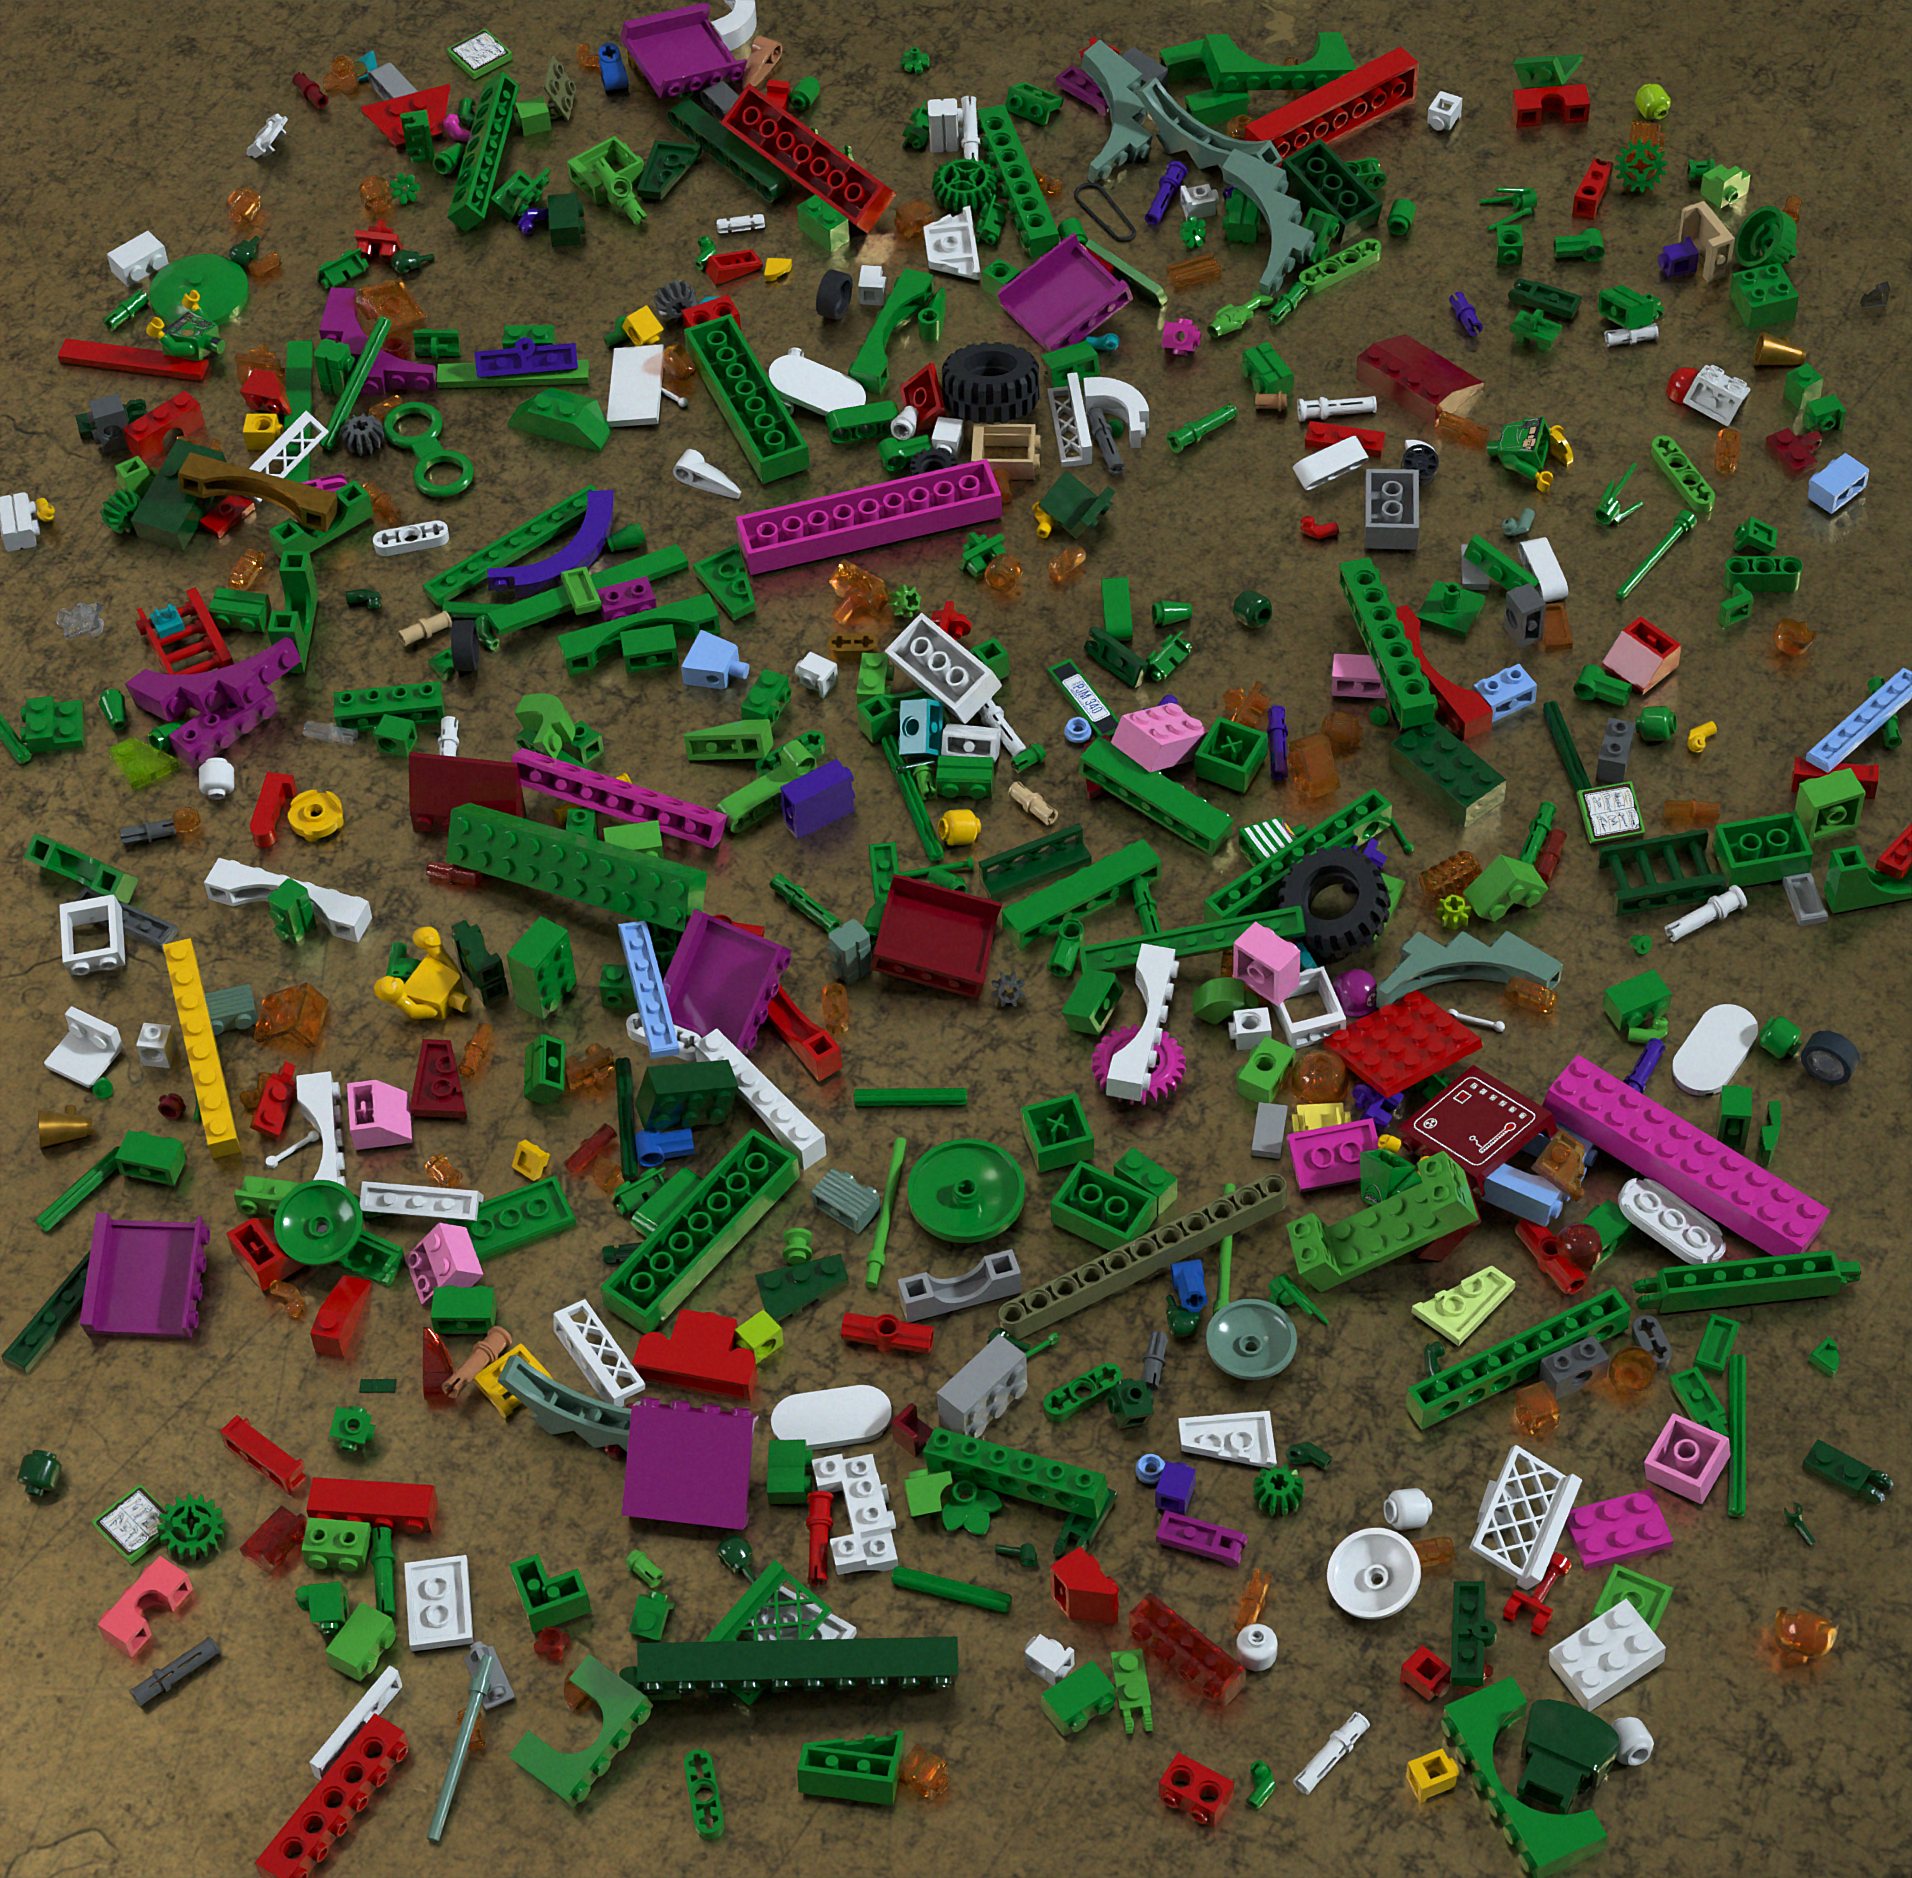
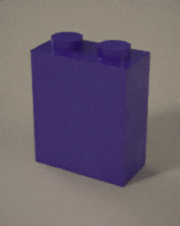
(817, 798)

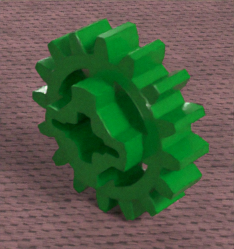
(1641, 175)
(205, 1525)

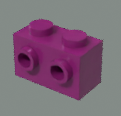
(626, 599)

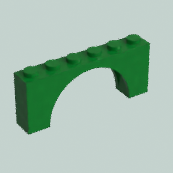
(1236, 71)
(1855, 885)
(1543, 1839)

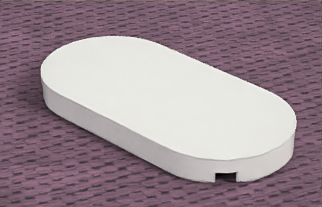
(814, 385)
(1714, 1049)
(1671, 1221)
(833, 1416)

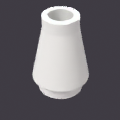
(904, 424)

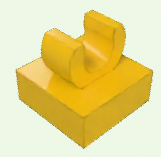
(530, 1160)

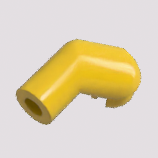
(1045, 521)
(1697, 736)

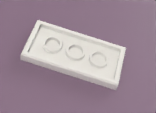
(635, 386)

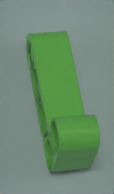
(764, 794)

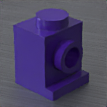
(1679, 258)

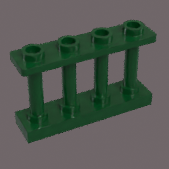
(1665, 894)

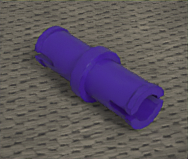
(1465, 313)

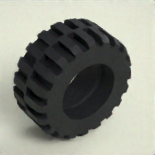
(990, 382)
(1333, 868)

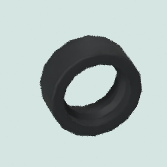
(834, 294)
(465, 645)

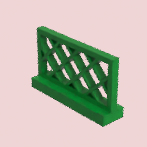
(758, 1598)

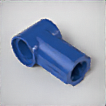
(655, 1146)
(1189, 1281)

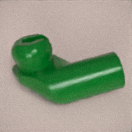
(618, 334)

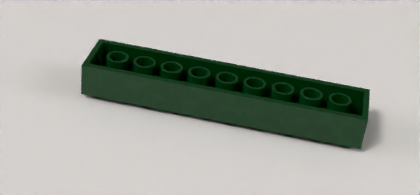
(797, 1664)

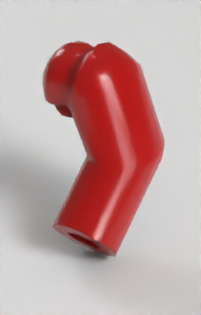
(1318, 531)

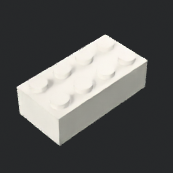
(943, 668)

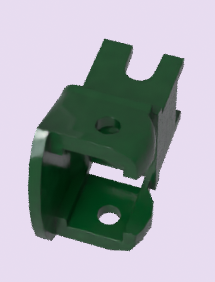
(1561, 1749)

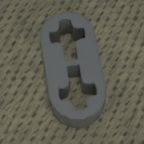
(1657, 1339)

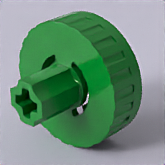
(1772, 233)

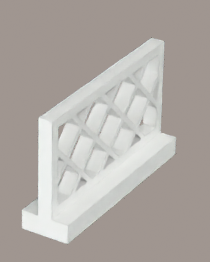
(1550, 1522)

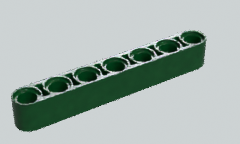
(729, 150)

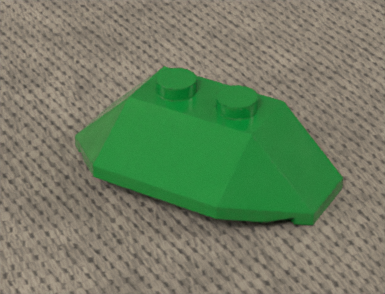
(563, 418)

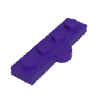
(526, 358)

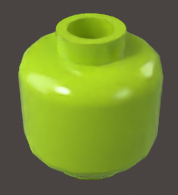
(1652, 101)

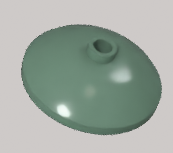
(1255, 1326)

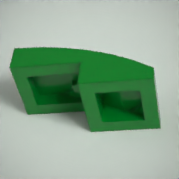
(1769, 1134)

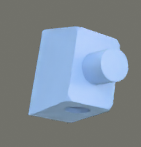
(712, 662)

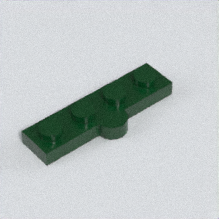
(1470, 1633)

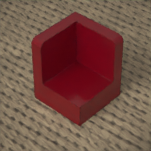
(910, 1431)

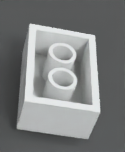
(1607, 1655)

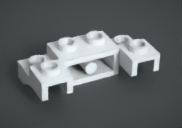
(870, 1522)

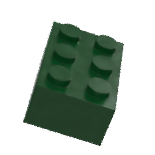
(686, 1094)

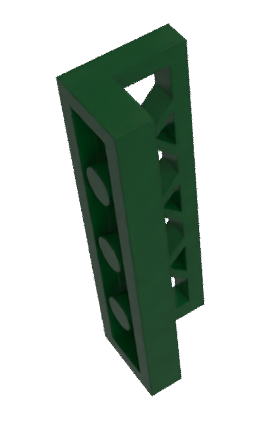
(1034, 865)

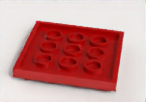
(1402, 1043)

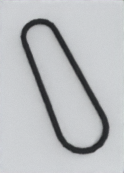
(1098, 219)

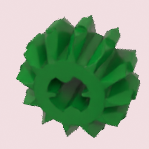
(120, 509)
(1289, 1491)

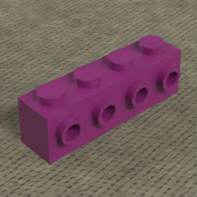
(210, 734)

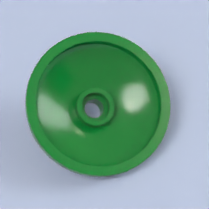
(306, 1210)

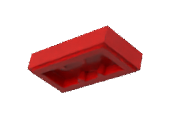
(227, 515)

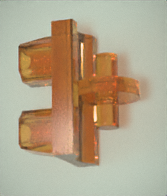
(257, 359)
(1255, 699)
(591, 1070)

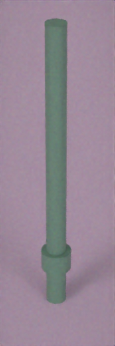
(478, 1688)

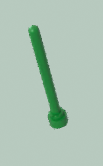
(1683, 523)

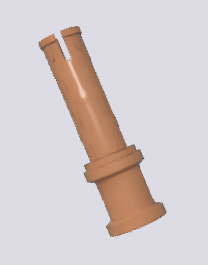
(483, 1355)

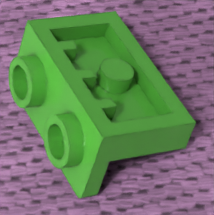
(262, 1195)

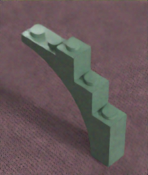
(1119, 85)
(1182, 132)
(1266, 188)
(1428, 963)
(563, 1409)

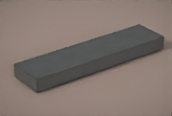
(138, 923)

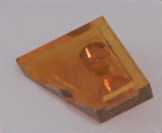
(1563, 1164)

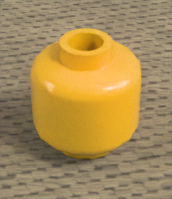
(959, 827)

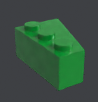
(852, 1769)

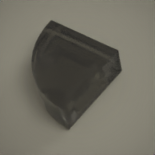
(1877, 297)

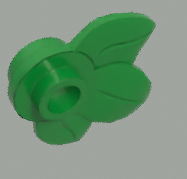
(970, 1512)

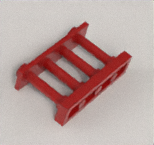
(203, 625)

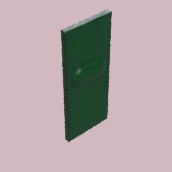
(377, 1386)

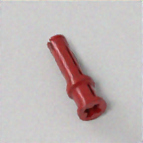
(819, 1524)

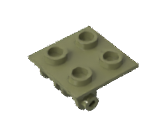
(560, 90)

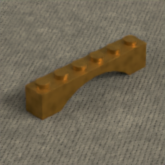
(211, 477)

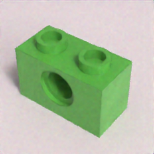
(1264, 1085)

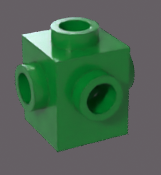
(347, 1418)

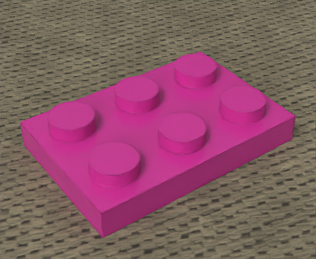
(1331, 1153)
(1618, 1529)

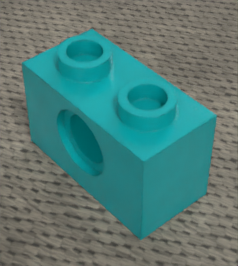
(920, 728)

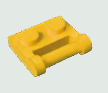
(487, 1380)

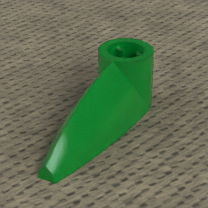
(932, 318)

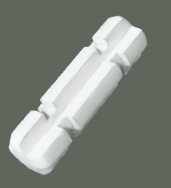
(740, 223)

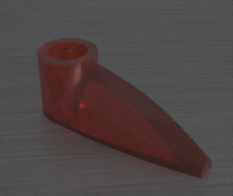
(436, 1366)

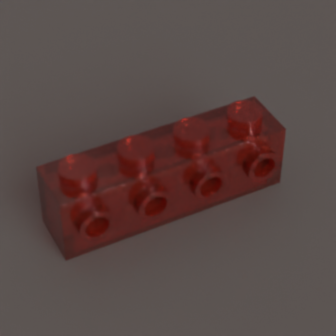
(1187, 1650)

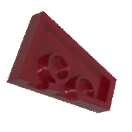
(437, 1082)

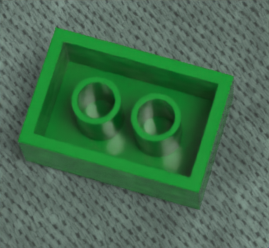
(1762, 849)
(542, 967)
(1102, 1207)

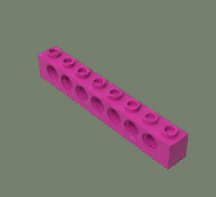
(619, 798)

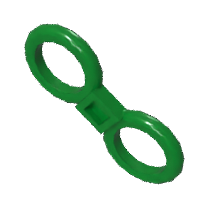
(428, 449)

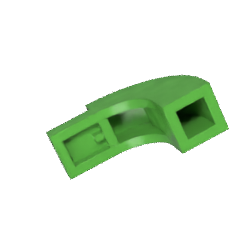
(548, 716)

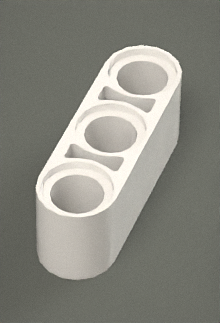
(1330, 463)
(1541, 563)

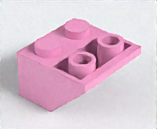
(378, 1114)
(443, 1260)

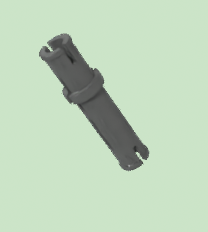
(1102, 433)
(143, 1692)

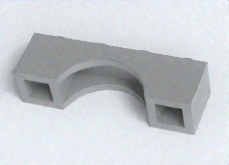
(990, 1280)

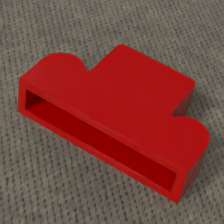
(698, 1356)

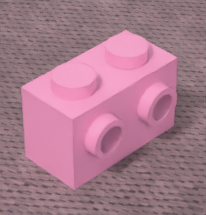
(1356, 677)

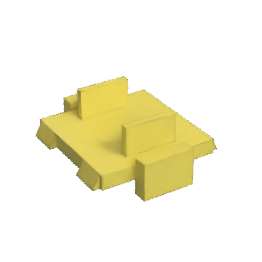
(1319, 1116)

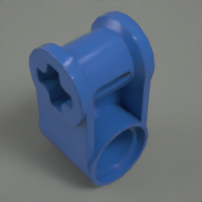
(612, 70)

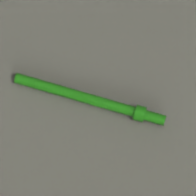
(876, 1257)
(1224, 1264)

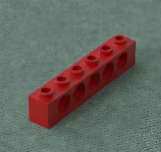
(375, 1737)

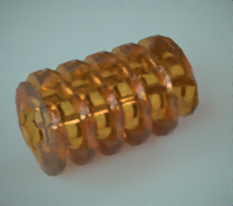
(1450, 874)

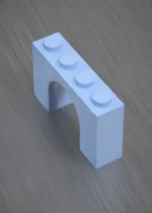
(1532, 1194)

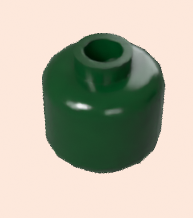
(1252, 609)
(39, 1472)

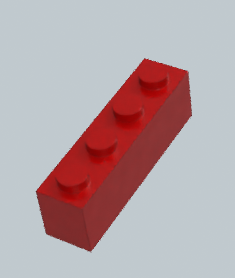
(378, 1503)

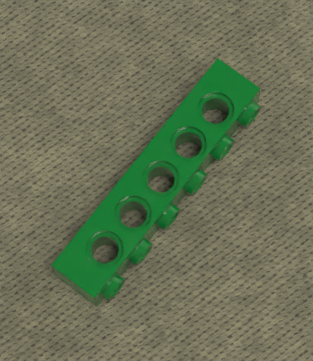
(1017, 1473)

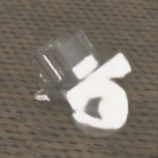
(81, 620)

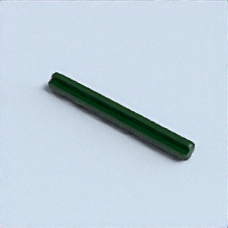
(1566, 746)
(626, 1118)

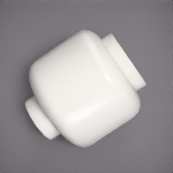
(216, 778)
(1407, 1509)
(1256, 1647)
(1634, 1741)

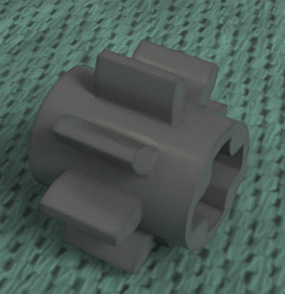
(1003, 994)

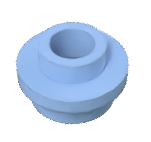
(1078, 730)
(1149, 1461)

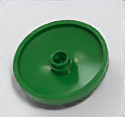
(216, 278)
(966, 1190)

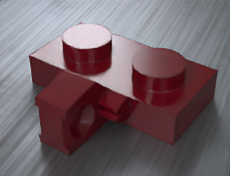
(1795, 451)

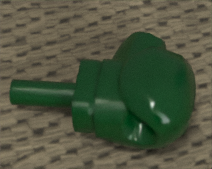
(244, 252)
(406, 260)
(1179, 1320)
(737, 1556)

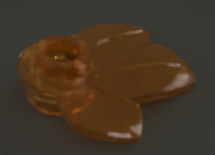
(344, 74)

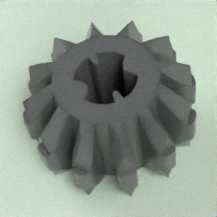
(674, 299)
(362, 434)

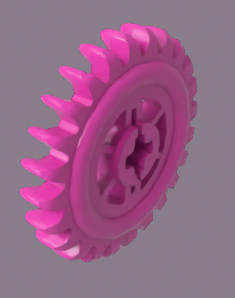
(1162, 1076)

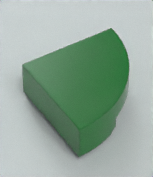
(442, 664)
(1826, 1357)

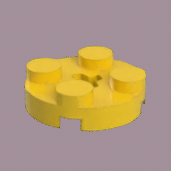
(320, 826)

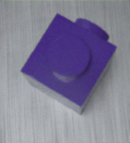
(1175, 1487)

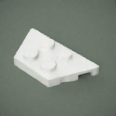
(953, 245)

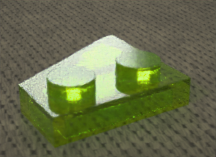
(141, 762)

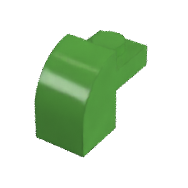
(1220, 998)

